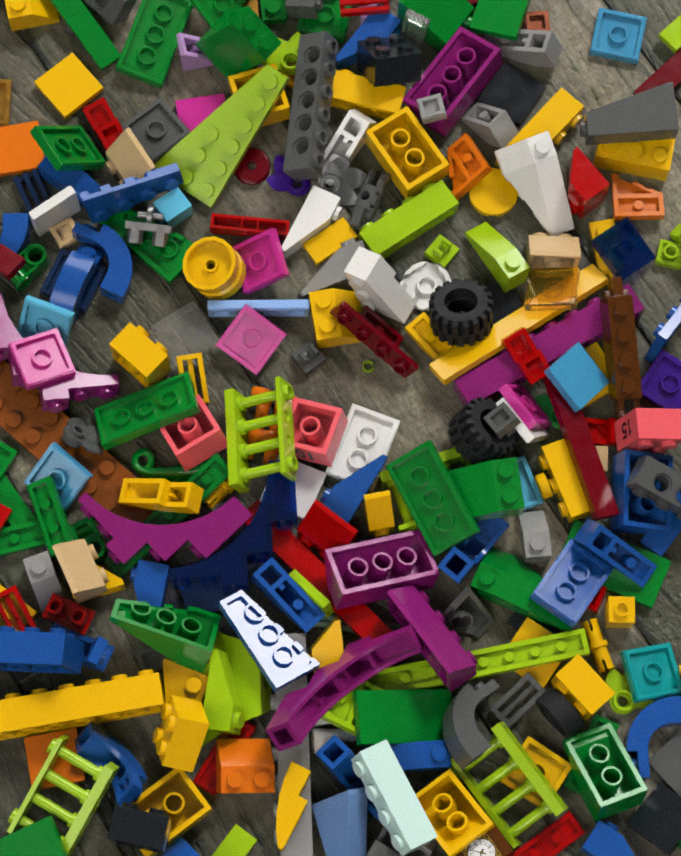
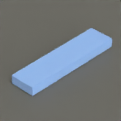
(266, 308)

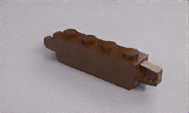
(620, 346)

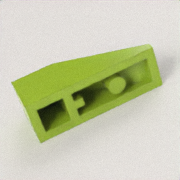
(499, 256)
(222, 697)

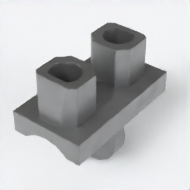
(137, 229)

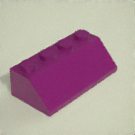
(459, 75)
(372, 567)
(441, 646)

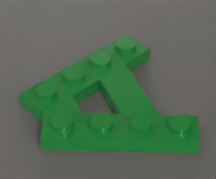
(25, 529)

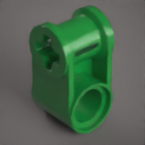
(31, 269)
(88, 530)

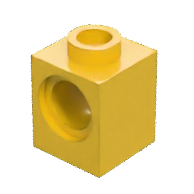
(619, 612)

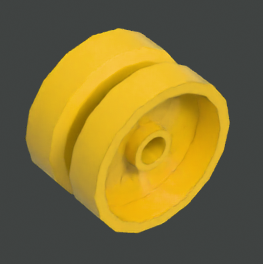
(214, 268)

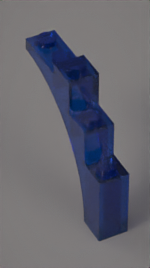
(255, 543)

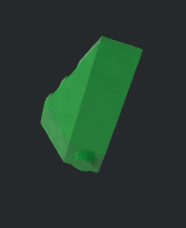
(510, 583)
(176, 633)

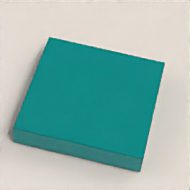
(651, 672)

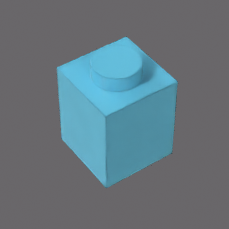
(174, 208)

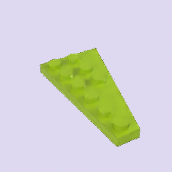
(220, 142)

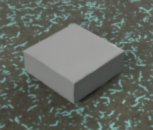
(431, 108)

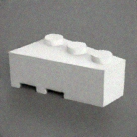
(376, 286)

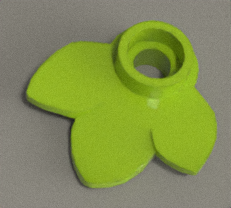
(284, 54)
(620, 686)

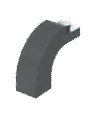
(459, 725)

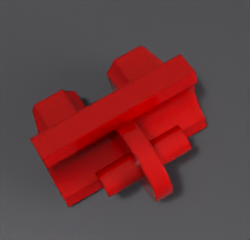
(68, 614)

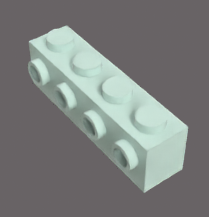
(393, 798)

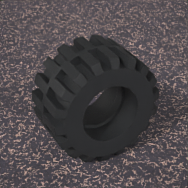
(465, 327)
(473, 435)

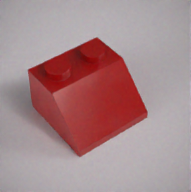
(585, 185)
(325, 529)

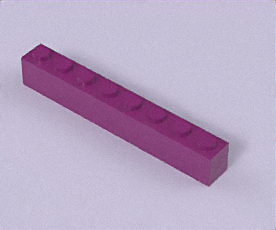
(553, 341)

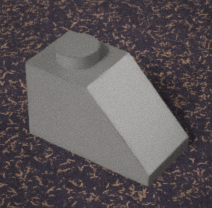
(490, 124)
(534, 537)
(43, 577)

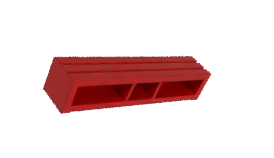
(246, 225)

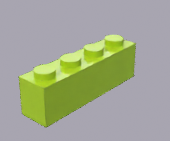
(409, 220)

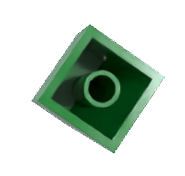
(444, 17)
(238, 41)

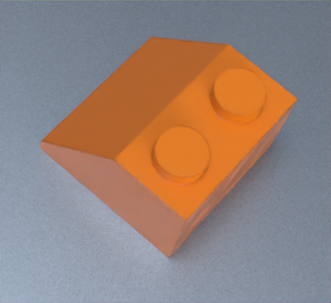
(244, 766)

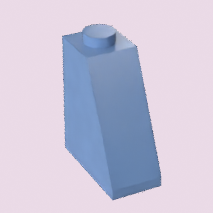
(343, 823)

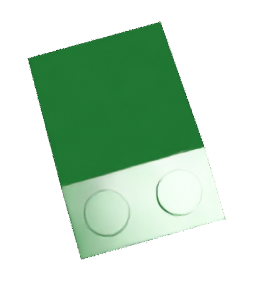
(491, 488)
(604, 772)

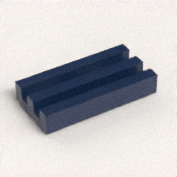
(27, 178)

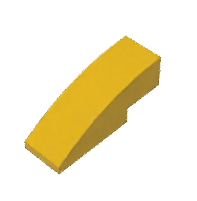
(161, 495)
(290, 803)

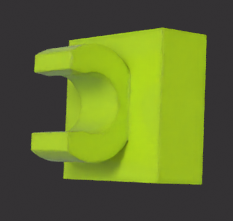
(441, 251)

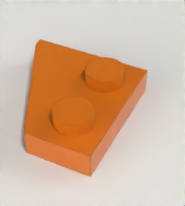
(466, 165)
(635, 201)

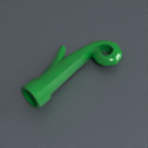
(173, 473)

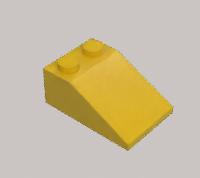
(453, 813)

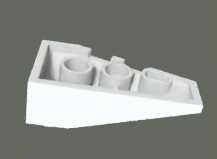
(537, 177)

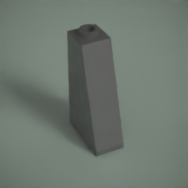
(633, 119)

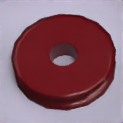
(257, 175)

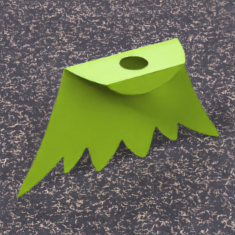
(250, 681)

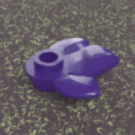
(282, 182)

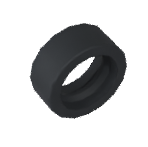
(559, 713)

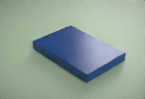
(571, 583)

